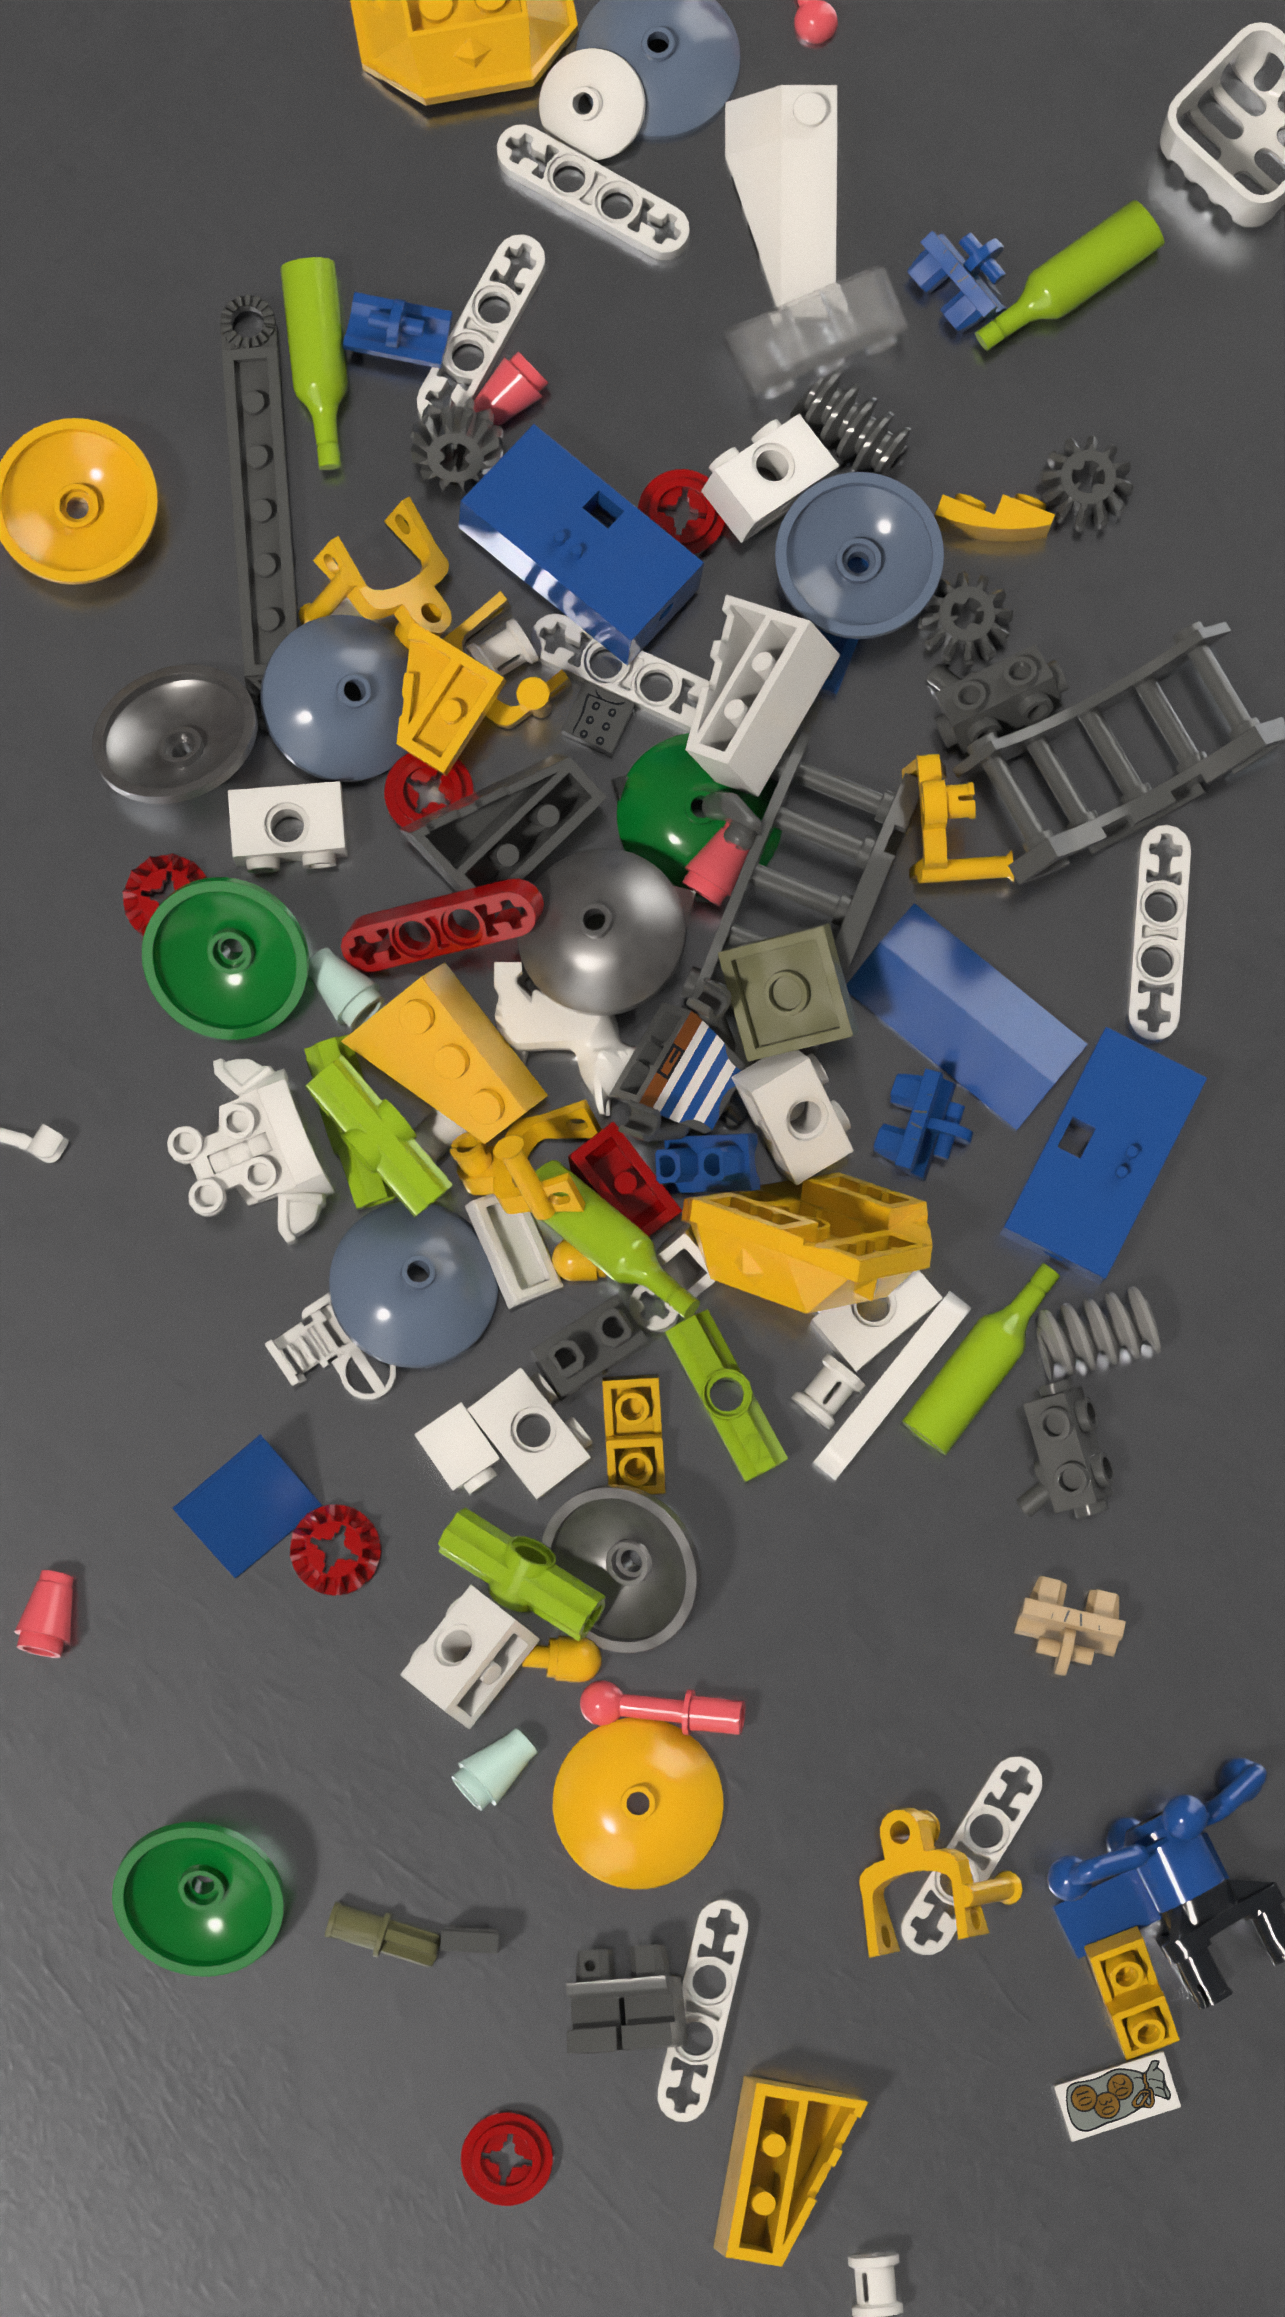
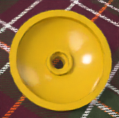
(68, 465)
(594, 1793)

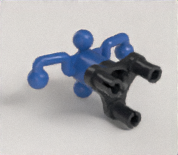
(1186, 1879)

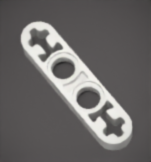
(597, 185)
(487, 336)
(627, 681)
(1165, 935)
(892, 1385)
(981, 1860)
(709, 2011)

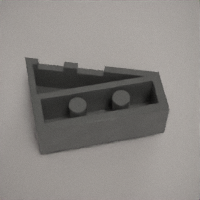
(506, 825)

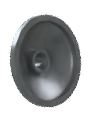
(174, 734)
(625, 958)
(594, 1544)

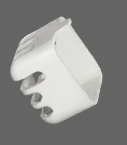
(1247, 55)

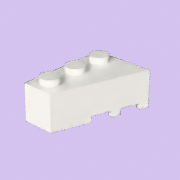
(757, 693)

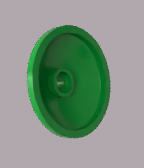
(657, 812)
(205, 981)
(195, 1923)

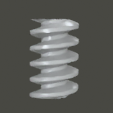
(1096, 1331)

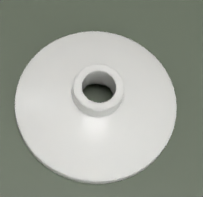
(616, 98)

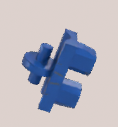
(944, 261)
(398, 330)
(931, 1126)
(708, 1163)

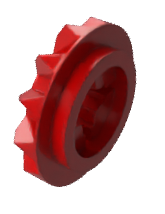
(664, 494)
(402, 798)
(150, 878)
(345, 1575)
(484, 2174)

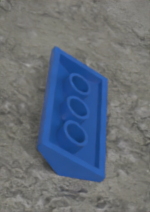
(965, 1016)

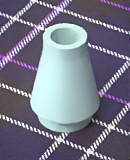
(344, 989)
(491, 1771)

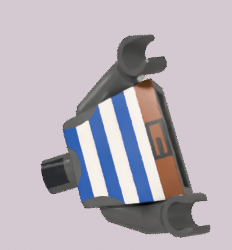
(683, 1071)

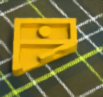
(443, 699)

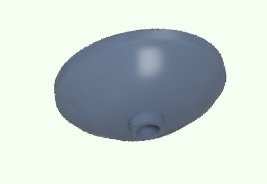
(686, 81)
(865, 519)
(307, 701)
(406, 1319)

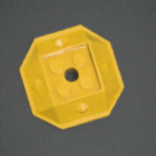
(461, 46)
(812, 1241)

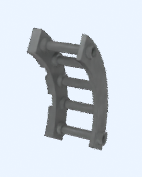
(1140, 801)
(871, 854)

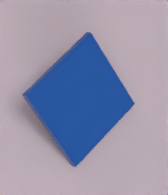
(247, 1506)

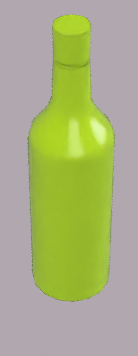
(1079, 271)
(316, 347)
(615, 1243)
(977, 1367)

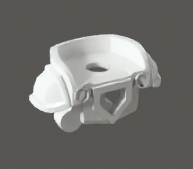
(255, 1150)

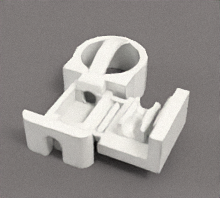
(319, 1343)

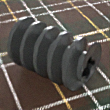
(852, 425)

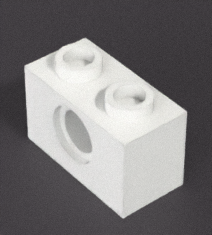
(749, 500)
(258, 810)
(814, 1138)
(860, 1340)
(541, 1466)
(496, 1652)

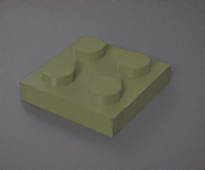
(788, 992)

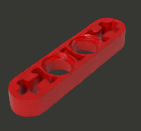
(438, 918)

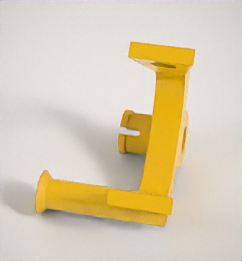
(409, 602)
(532, 692)
(938, 805)
(506, 1166)
(909, 1847)

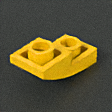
(1015, 518)
(634, 1432)
(1131, 1993)

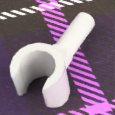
(45, 1145)

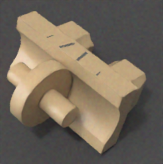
(1067, 1631)

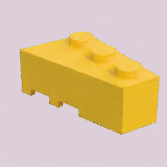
(449, 1055)
(777, 2163)

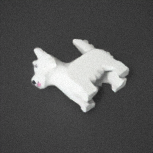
(537, 1024)

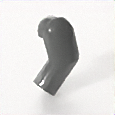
(731, 808)

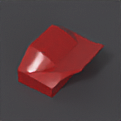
(623, 1179)

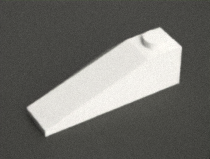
(786, 177)

